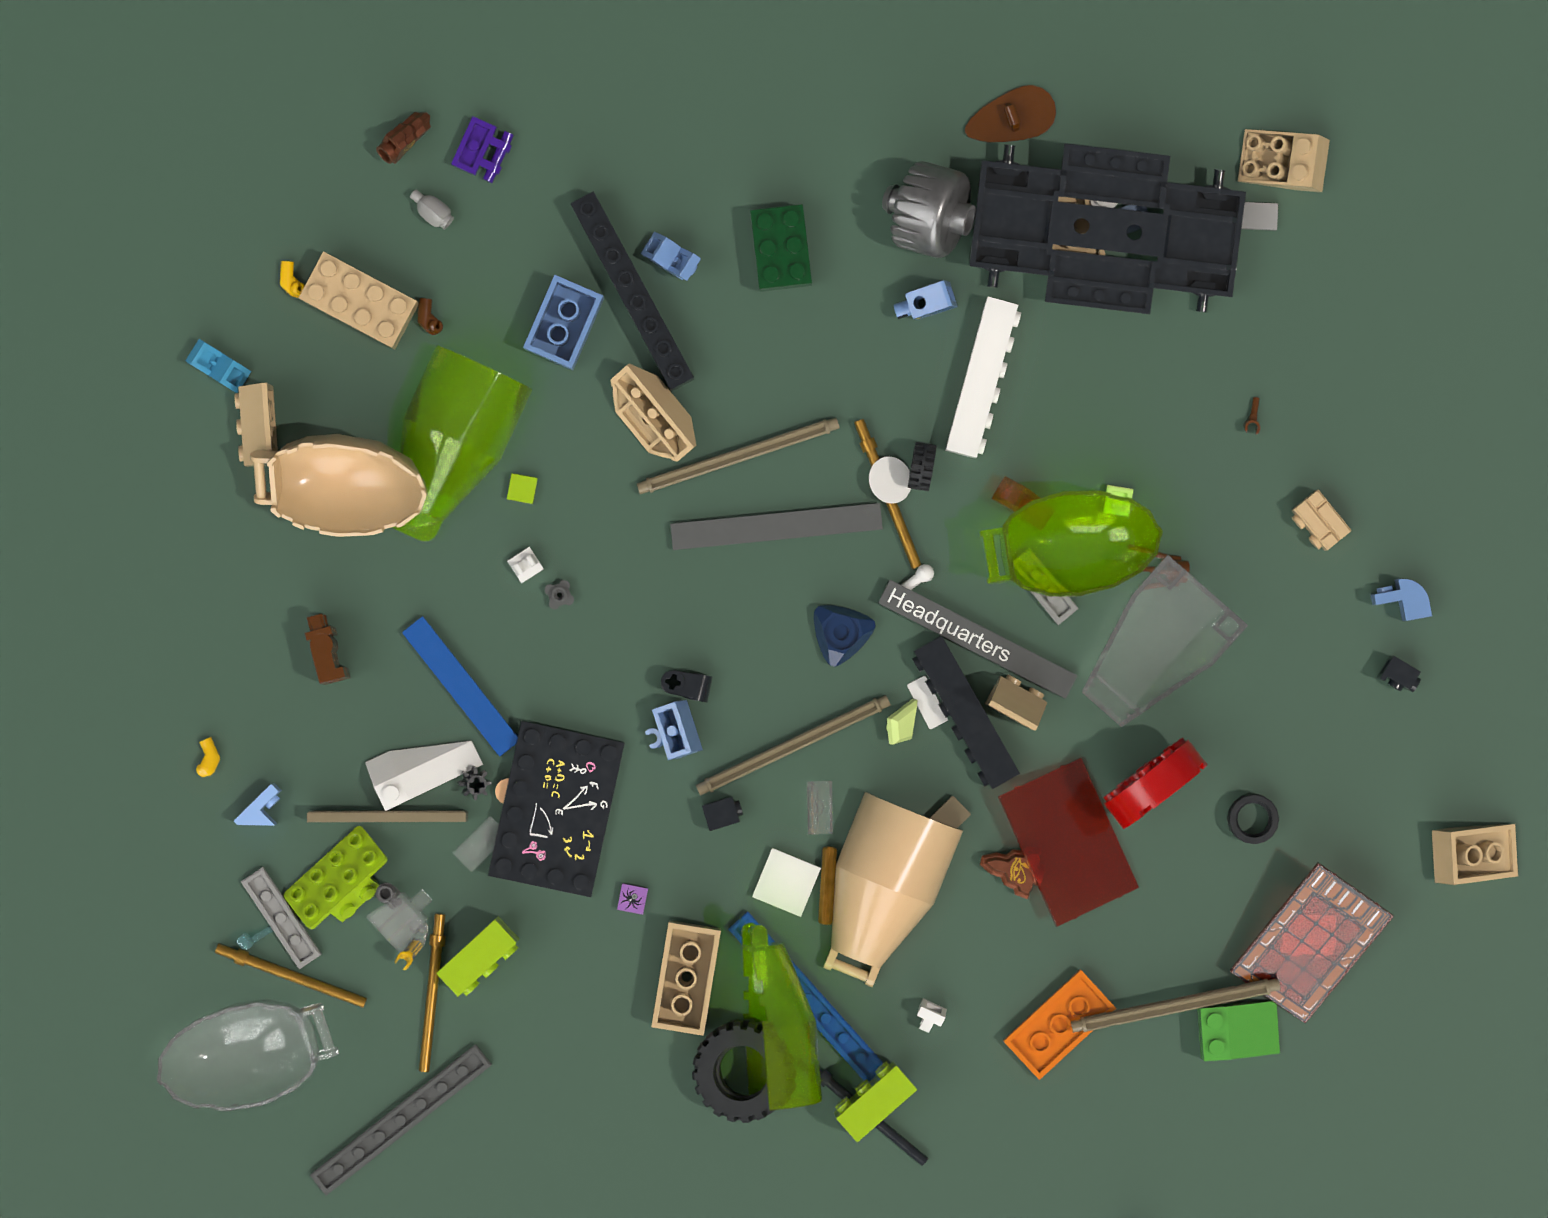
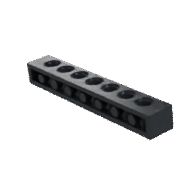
(632, 291)

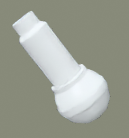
(923, 574)

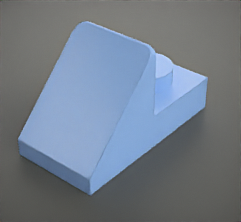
(255, 814)

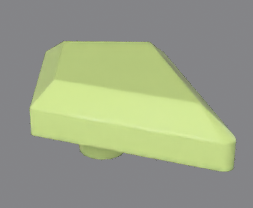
(901, 723)

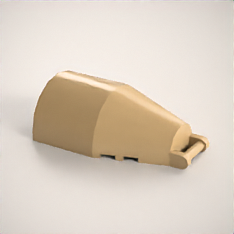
(885, 882)

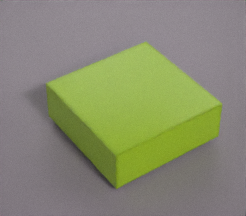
(522, 488)

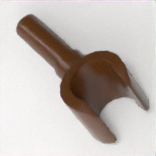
(1253, 416)

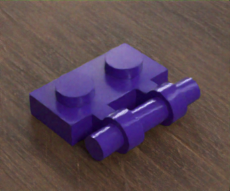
(475, 145)

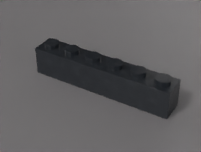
(966, 712)

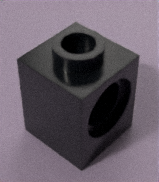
(722, 813)

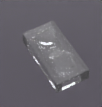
(478, 844)

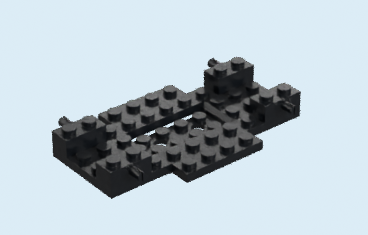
(1022, 220)

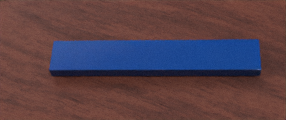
(461, 686)

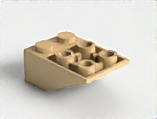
(1284, 160)

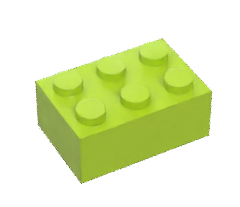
(479, 957)
(874, 1100)

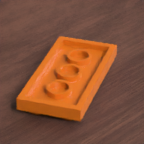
(1047, 1032)

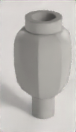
(432, 209)

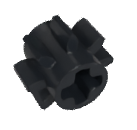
(469, 778)

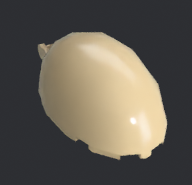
(340, 485)

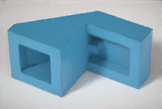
(218, 365)

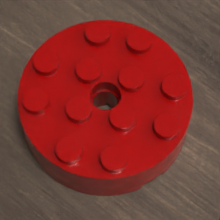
(1154, 782)

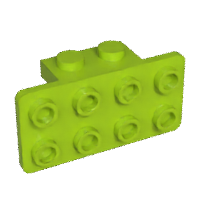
(338, 881)

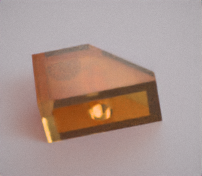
(1013, 495)

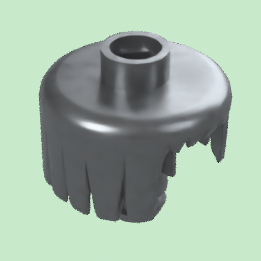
(932, 211)

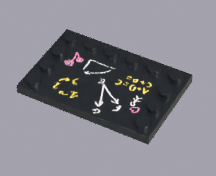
(556, 809)

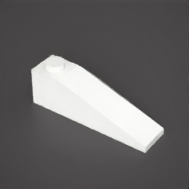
(412, 771)

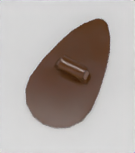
(1013, 116)

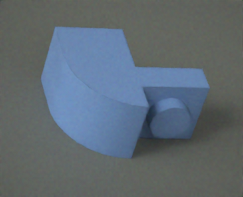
(670, 256)
(1411, 597)

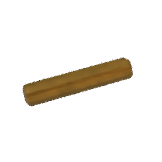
(827, 885)

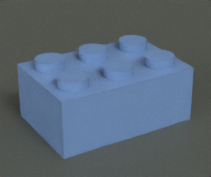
(563, 322)

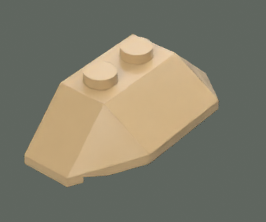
(652, 413)

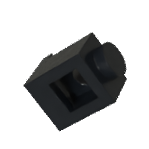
(1399, 674)

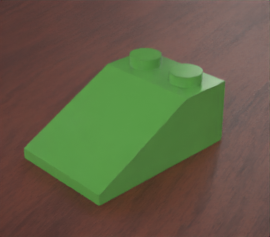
(1238, 1030)

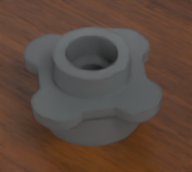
(566, 597)

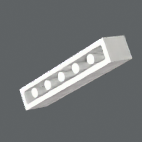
(982, 377)

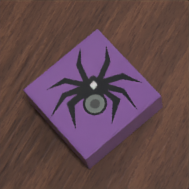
(632, 898)

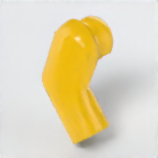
(288, 281)
(210, 760)

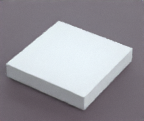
(786, 882)

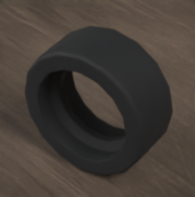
(1272, 822)

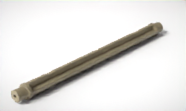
(737, 456)
(793, 745)
(1175, 1005)

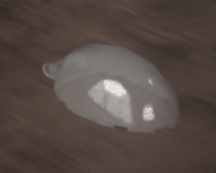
(244, 1055)

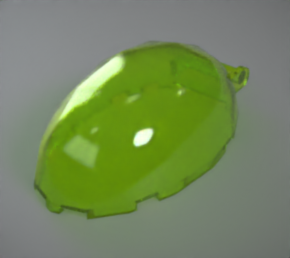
(1073, 543)

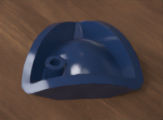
(841, 632)

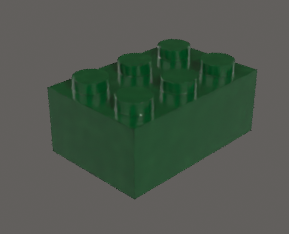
(781, 248)

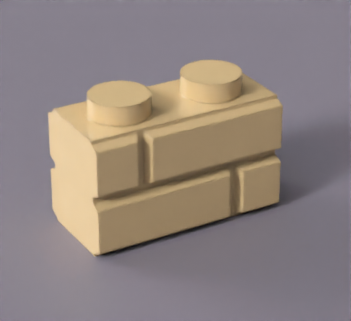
(1320, 520)

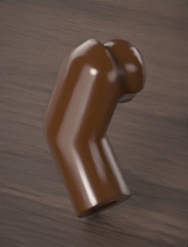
(427, 319)

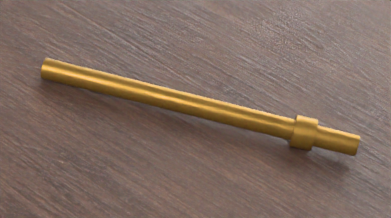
(868, 445)
(437, 941)
(242, 957)

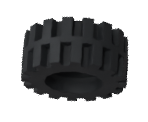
(922, 466)

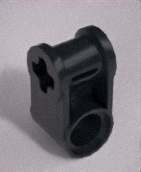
(691, 686)

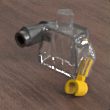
(401, 920)

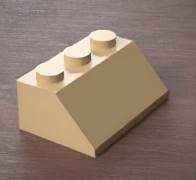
(256, 421)

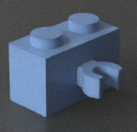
(675, 730)

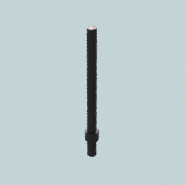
(883, 1127)

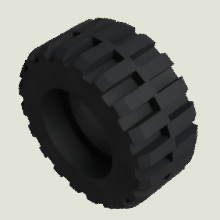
(710, 1079)

